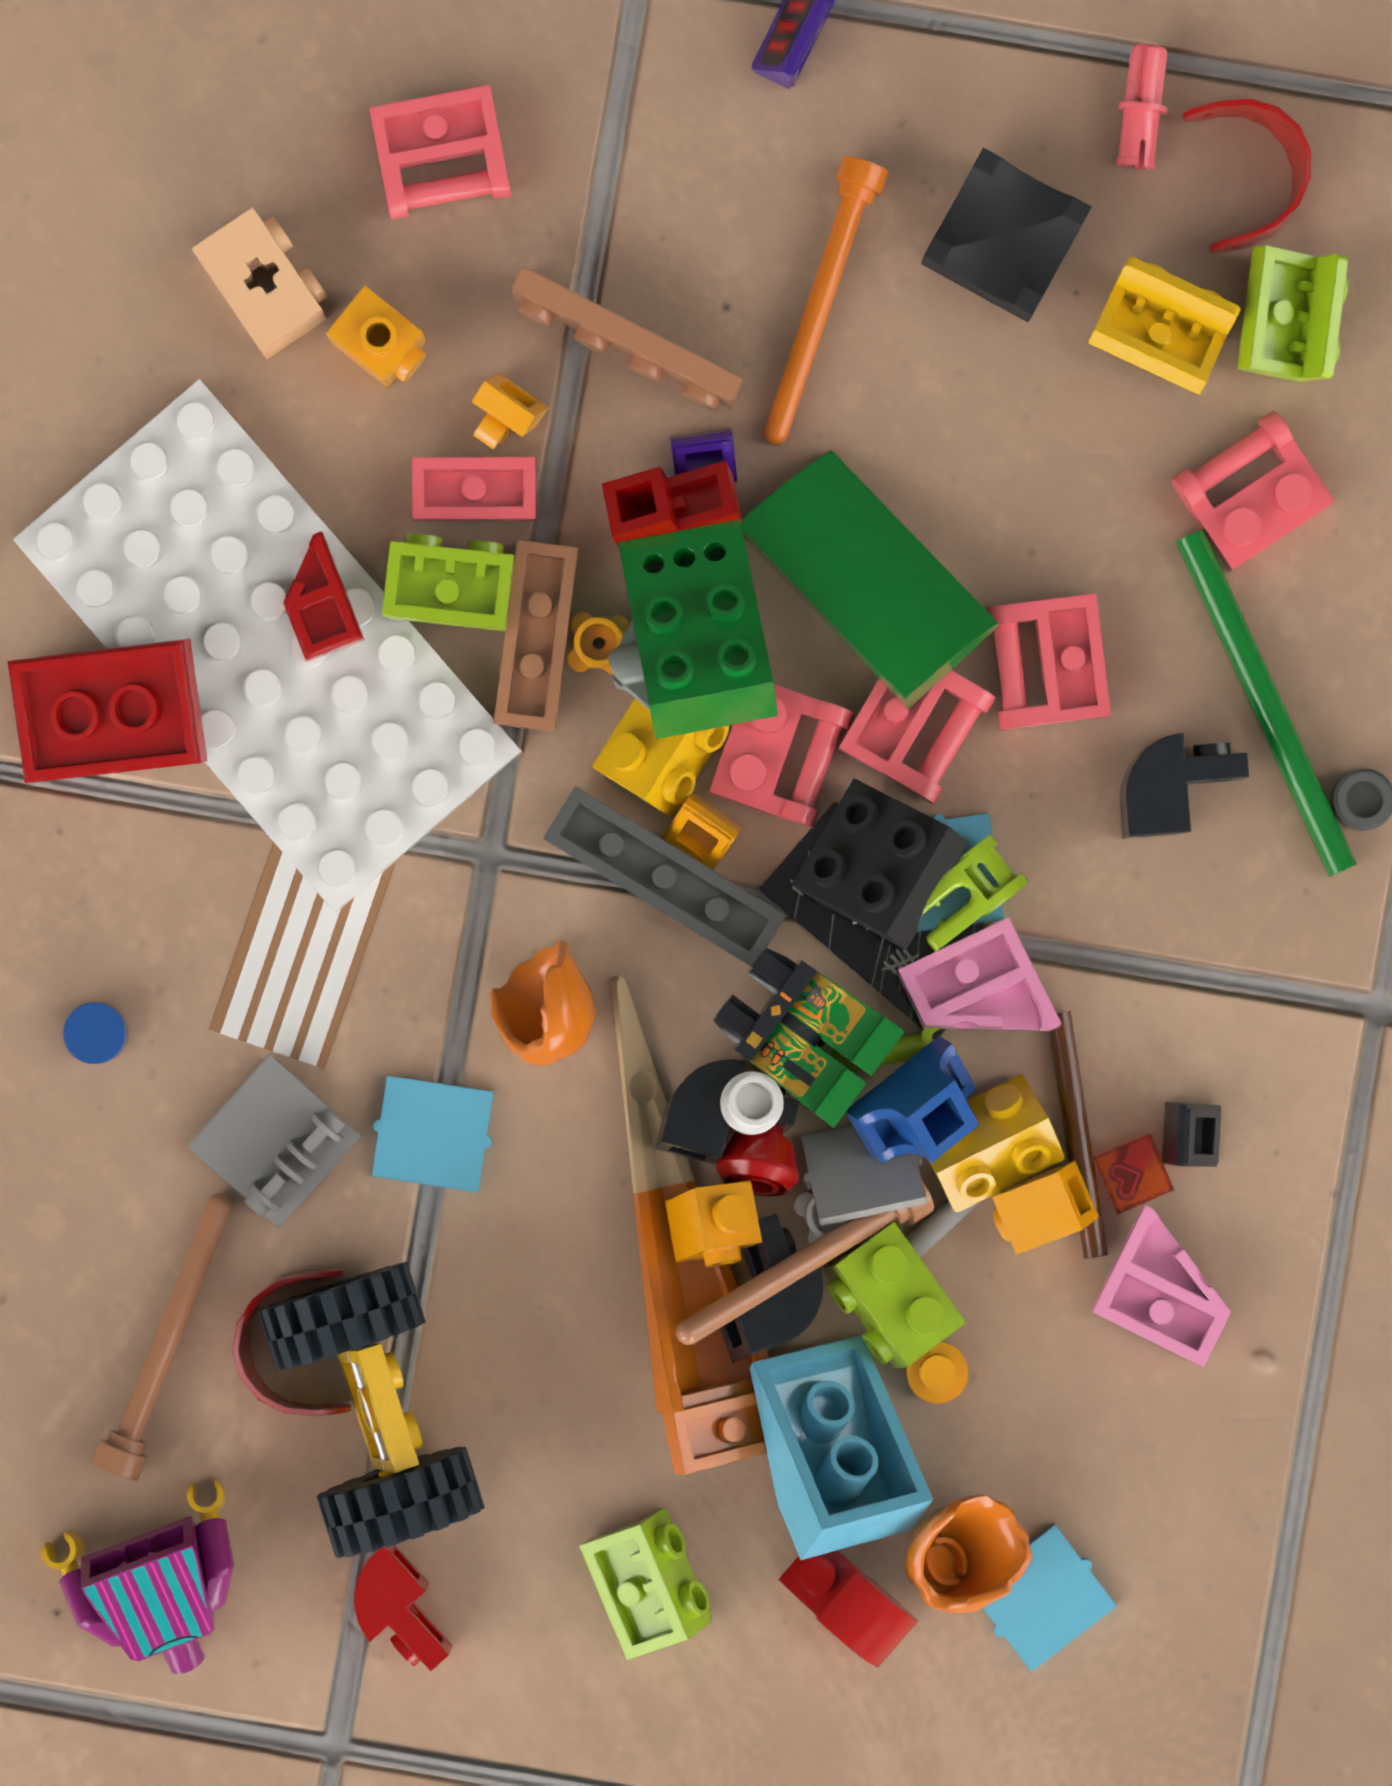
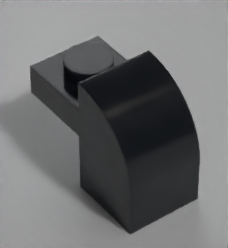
(1157, 782)
(693, 1115)
(782, 1314)

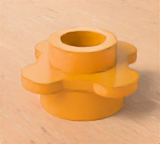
(586, 631)

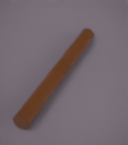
(1076, 1126)

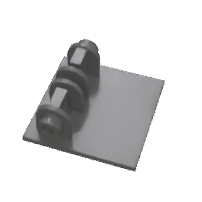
(274, 1141)

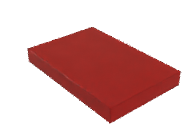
(107, 711)

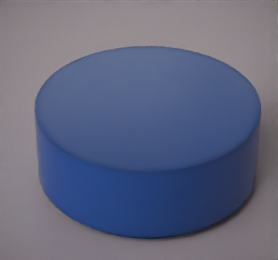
(95, 1033)

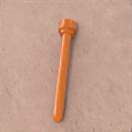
(858, 186)

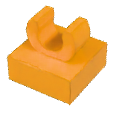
(507, 410)

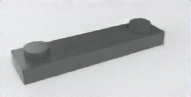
(664, 876)

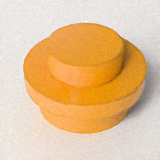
(938, 1374)

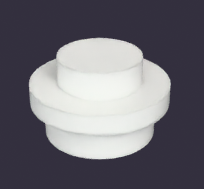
(751, 1103)

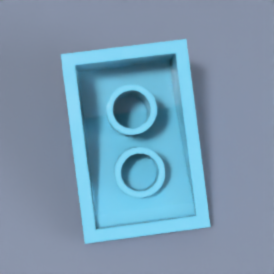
(836, 1448)

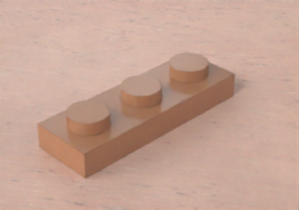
(536, 636)

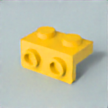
(1164, 324)
(652, 768)
(1004, 1149)

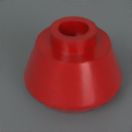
(760, 1158)

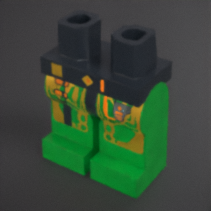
(792, 1023)

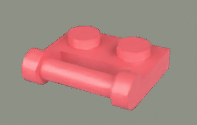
(437, 131)
(1262, 509)
(1069, 661)
(888, 729)
(759, 749)

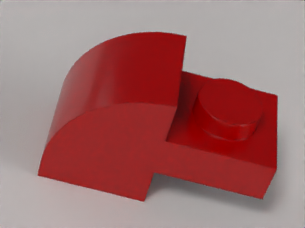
(658, 504)
(387, 1598)
(850, 1604)

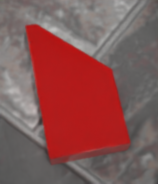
(320, 604)

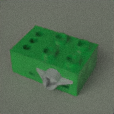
(694, 631)

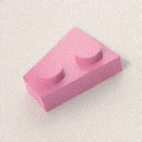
(979, 985)
(1161, 1292)

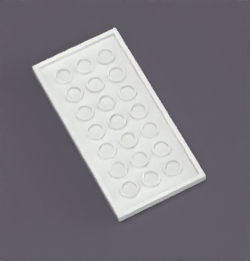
(327, 754)

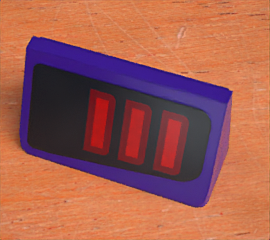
(791, 40)

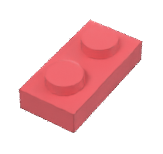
(473, 489)

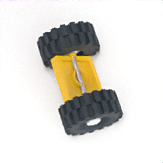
(407, 1491)

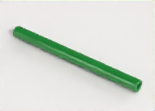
(1266, 702)

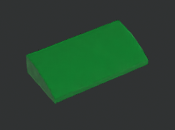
(868, 577)

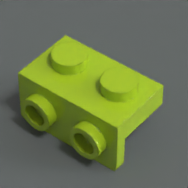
(1293, 314)
(893, 1298)

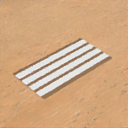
(295, 964)

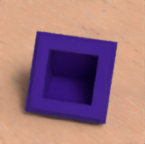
(703, 449)

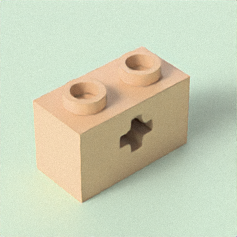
(241, 250)

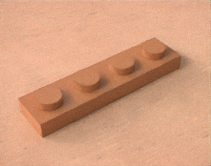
(601, 328)

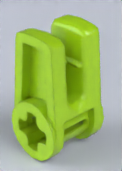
(984, 895)

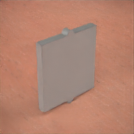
(854, 1184)

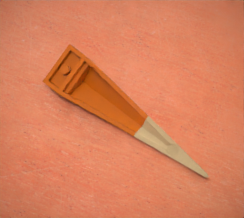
(697, 1388)

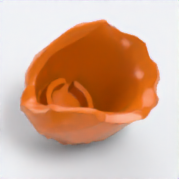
(544, 1007)
(967, 1554)

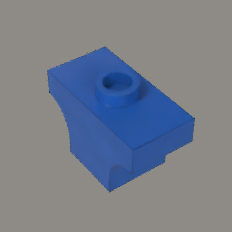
(917, 1106)

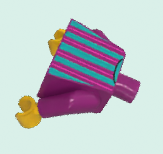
(153, 1588)

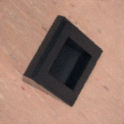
(1191, 1134)

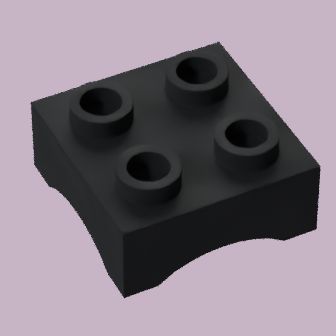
(1005, 235)
(879, 862)

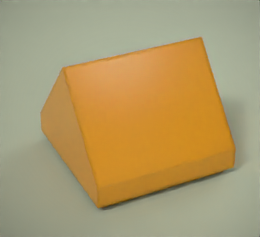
(702, 831)

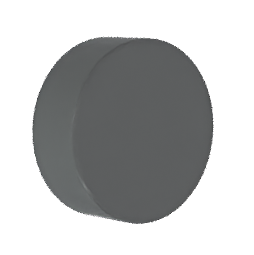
(1362, 799)

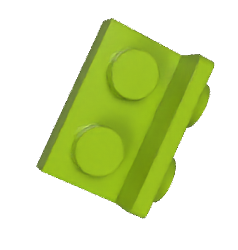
(448, 583)
(647, 1584)

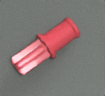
(1142, 107)

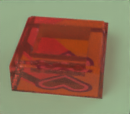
(1133, 1173)

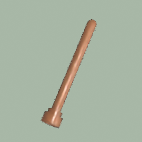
(793, 1269)
(123, 1449)

